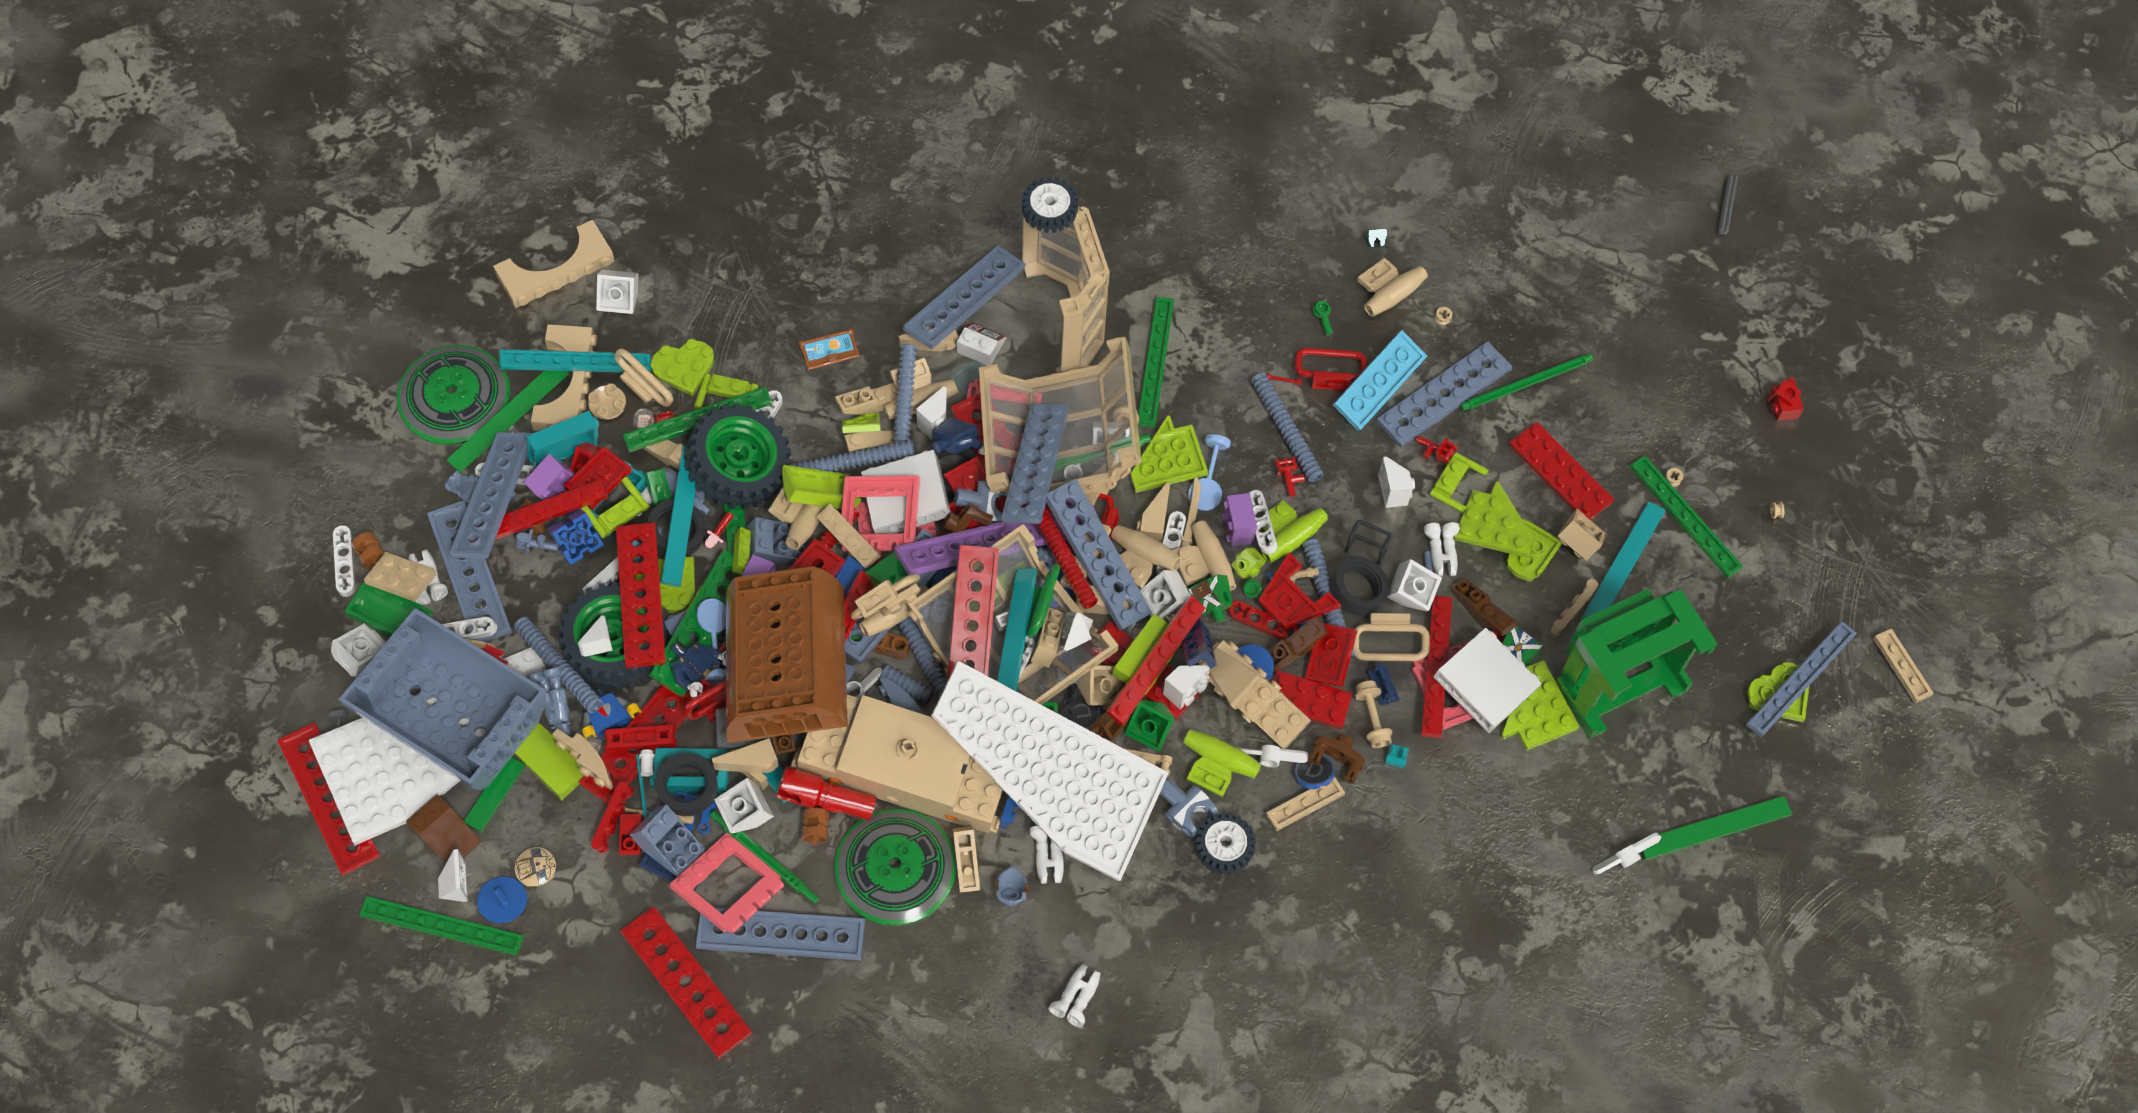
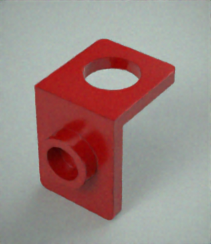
(1780, 391)

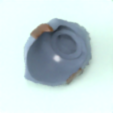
(1011, 887)

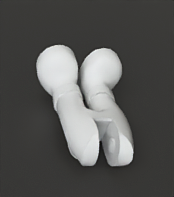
(1438, 558)
(437, 590)
(1042, 860)
(1075, 1015)

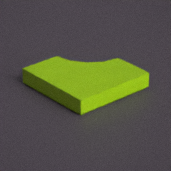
(862, 423)

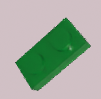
(657, 486)

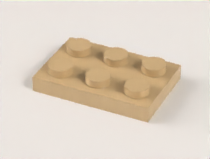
(400, 576)

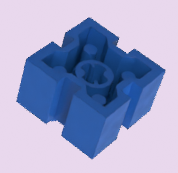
(575, 536)

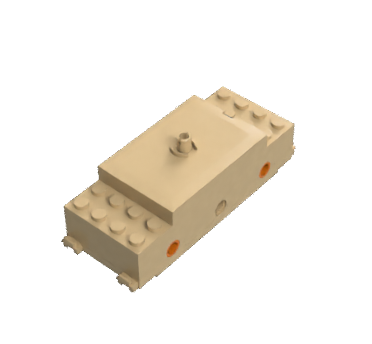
(903, 762)

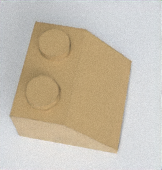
(1581, 535)

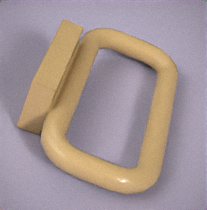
(641, 380)
(881, 596)
(1392, 623)

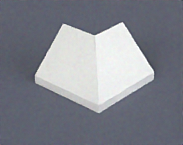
(1074, 631)
(452, 880)

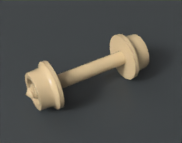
(1368, 691)

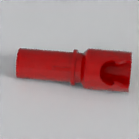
(812, 791)

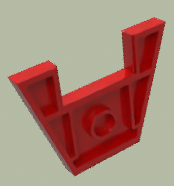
(1288, 602)

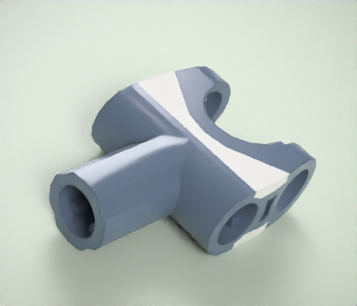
(983, 498)
(1185, 805)

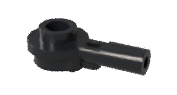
(1068, 711)

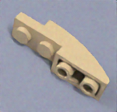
(867, 400)
(586, 757)

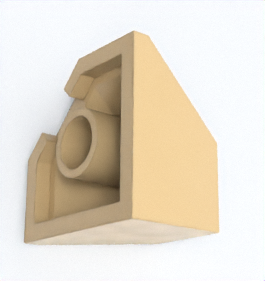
(1099, 685)

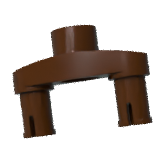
(958, 523)
(1341, 750)

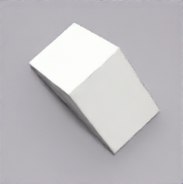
(596, 639)

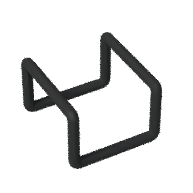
(1383, 547)

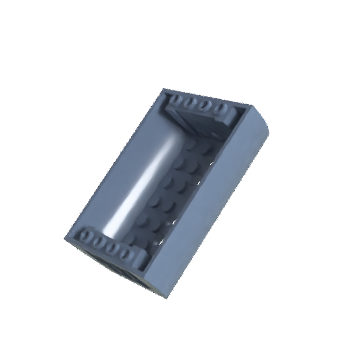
(465, 685)

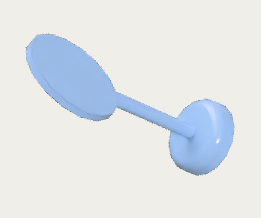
(1210, 490)
(712, 618)

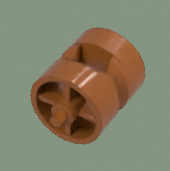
(368, 549)
(815, 825)

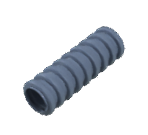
(910, 686)

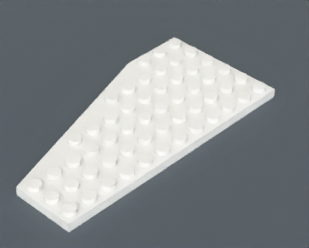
(1061, 775)
(380, 778)

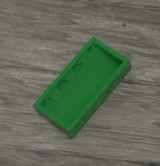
(381, 609)

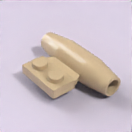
(1389, 285)
(922, 388)
(800, 515)
(1143, 554)
(1204, 558)
(891, 613)

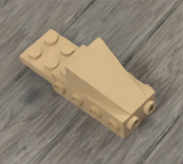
(1255, 694)

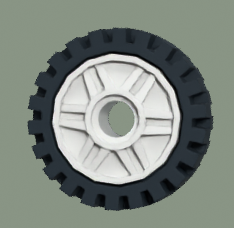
(1054, 216)
(1228, 829)

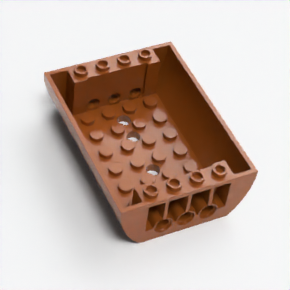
(810, 648)

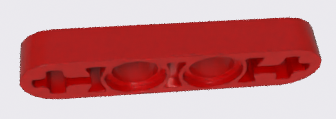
(1261, 625)

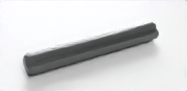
(1727, 204)

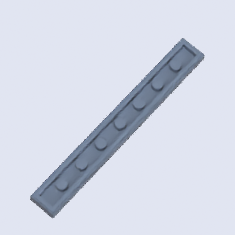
(1801, 679)

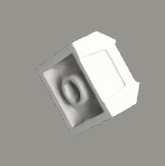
(357, 648)

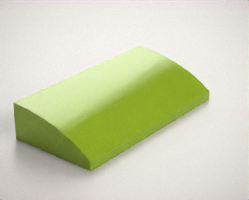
(814, 486)
(1140, 648)
(549, 763)

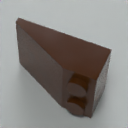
(442, 829)

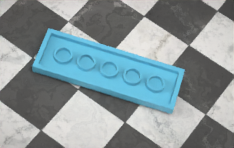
(1379, 380)

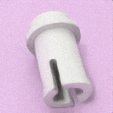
(646, 762)

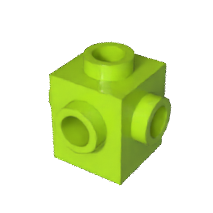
(1248, 563)

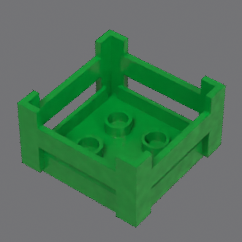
(1622, 639)

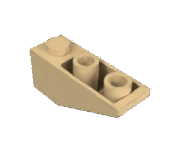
(1048, 638)

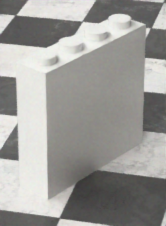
(890, 512)
(1487, 680)

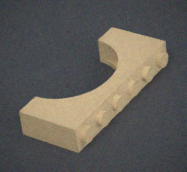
(528, 285)
(573, 400)

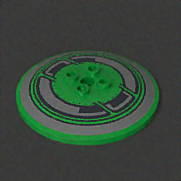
(455, 416)
(901, 893)

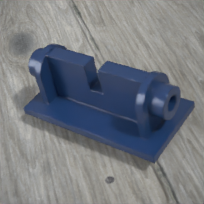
(1384, 682)

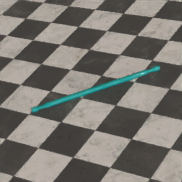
(641, 787)

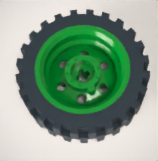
(737, 456)
(597, 668)

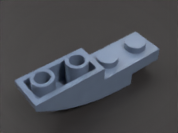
(897, 696)

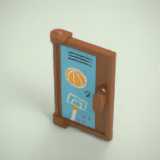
(830, 347)

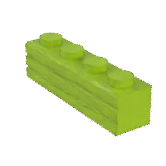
(741, 550)

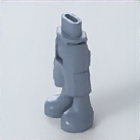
(556, 699)

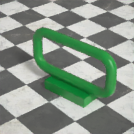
(1041, 601)

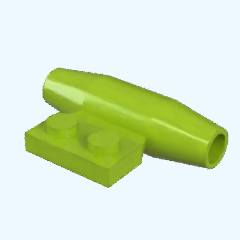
(1290, 529)
(1217, 762)

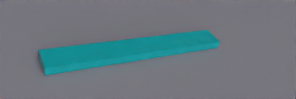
(565, 360)
(679, 526)
(1625, 559)
(1017, 628)

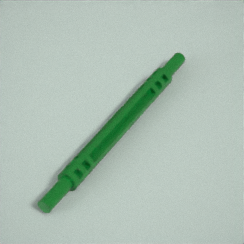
(788, 876)

